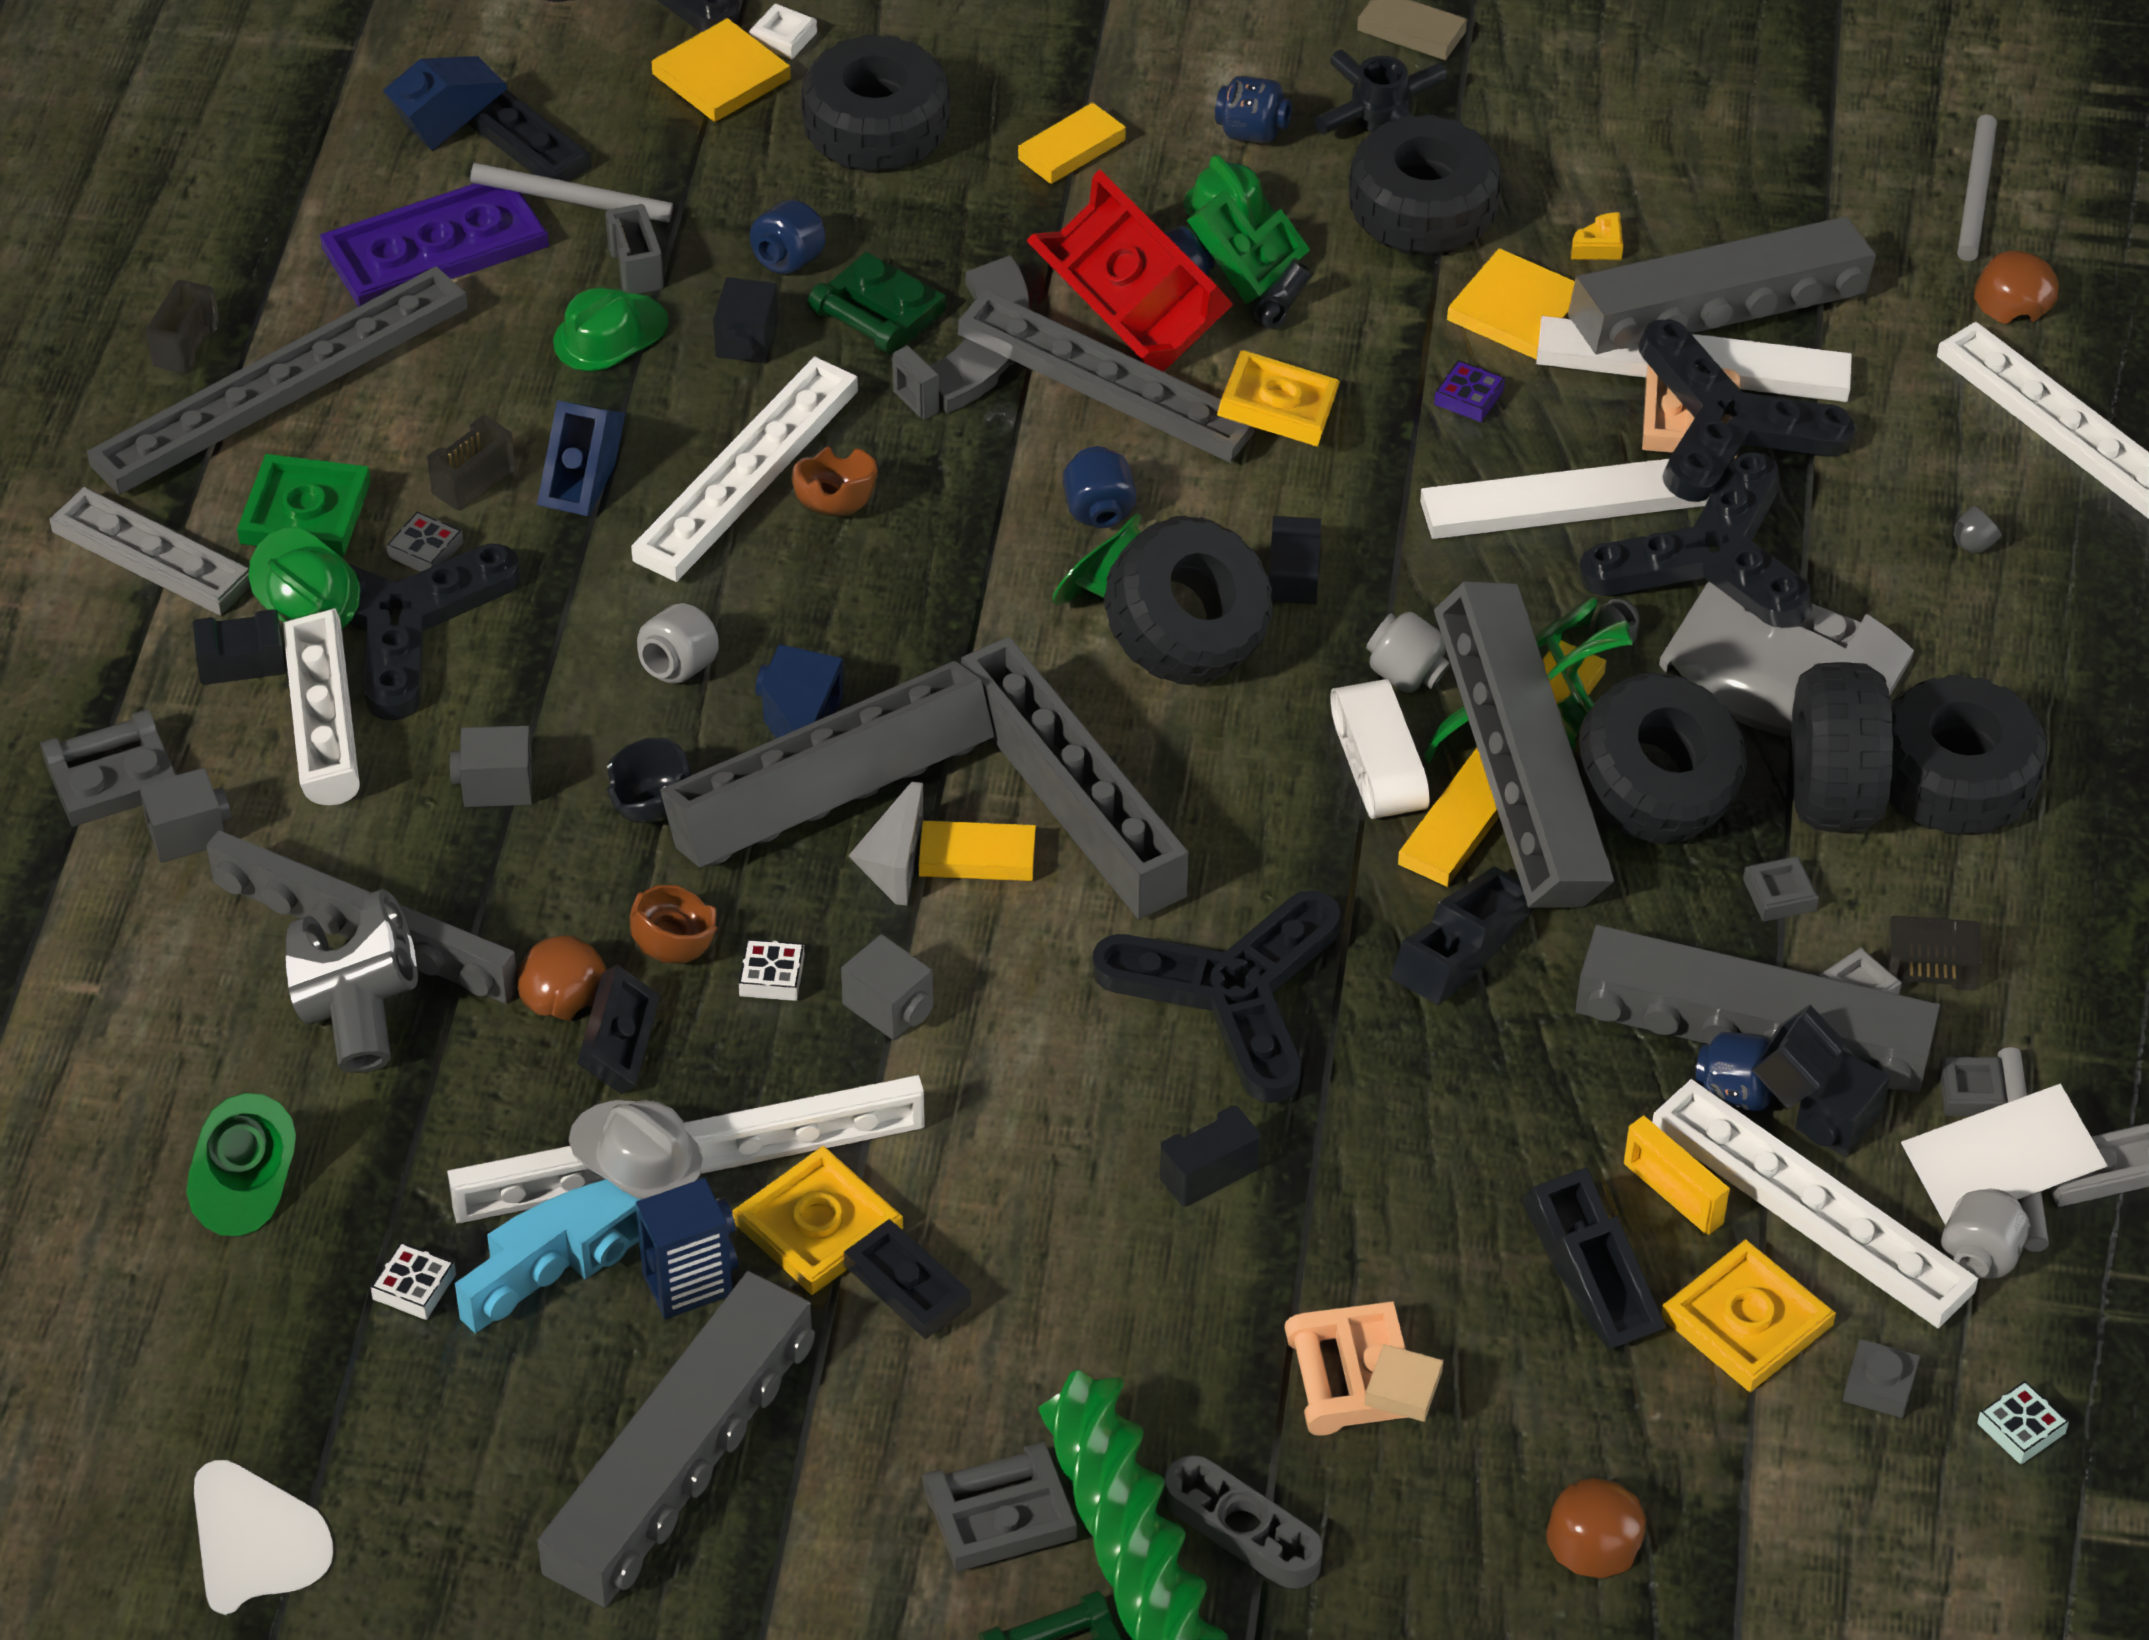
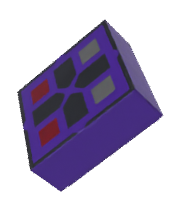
(1469, 391)

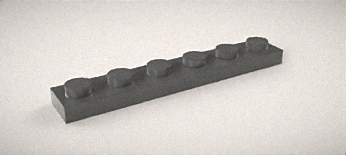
(1103, 374)
(336, 905)

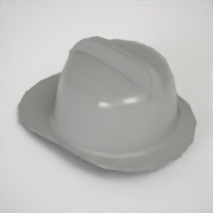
(636, 1146)

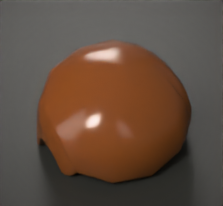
(2015, 286)
(833, 483)
(672, 924)
(559, 976)
(1596, 1528)

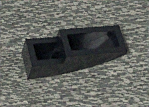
(1461, 936)
(1593, 1259)

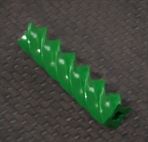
(1119, 1511)

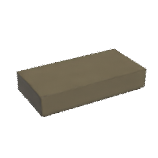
(1413, 26)

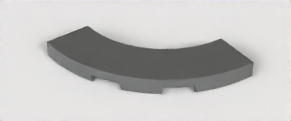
(971, 367)

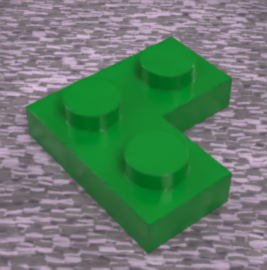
(1247, 255)

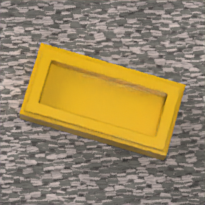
(1071, 143)
(977, 850)
(1676, 1175)

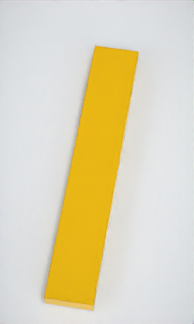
(1467, 805)

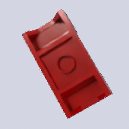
(1133, 275)

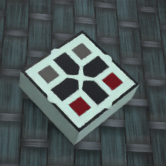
(2023, 1422)

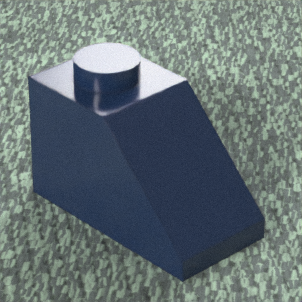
(443, 95)
(579, 456)
(799, 688)

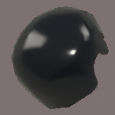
(640, 773)

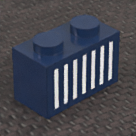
(686, 1247)

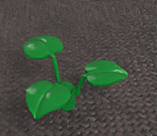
(1576, 704)

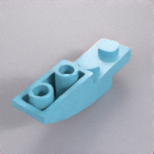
(575, 1229)

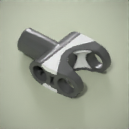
(353, 979)

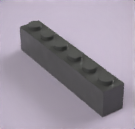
(1723, 283)
(1523, 745)
(827, 764)
(1079, 781)
(1706, 993)
(676, 1440)

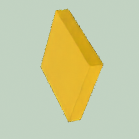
(721, 70)
(1509, 301)
(1278, 397)
(813, 1217)
(1748, 1315)

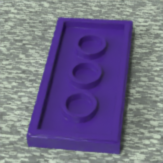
(450, 231)

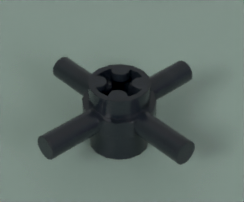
(1379, 92)

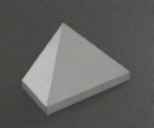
(892, 845)

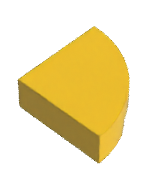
(1599, 240)

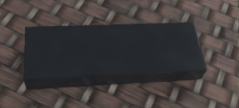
(530, 139)

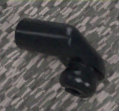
(1272, 306)

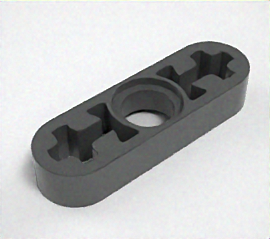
(1251, 1547)

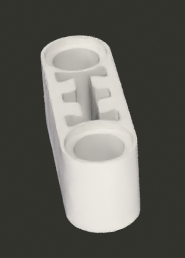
(1379, 749)

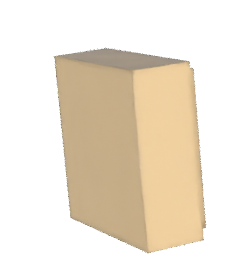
(1403, 1382)

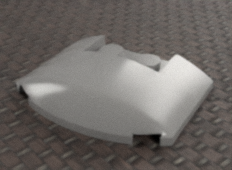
(1758, 665)

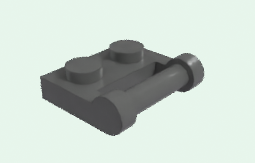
(110, 782)
(1003, 1520)

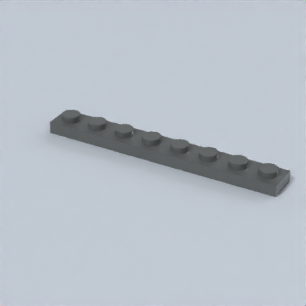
(276, 380)

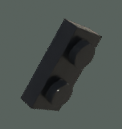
(618, 1029)
(907, 1278)

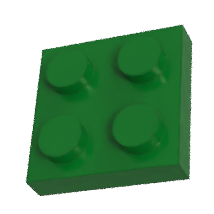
(305, 495)

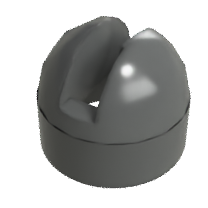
(1975, 531)
(1616, 611)

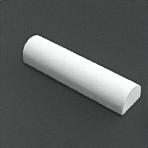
(321, 708)

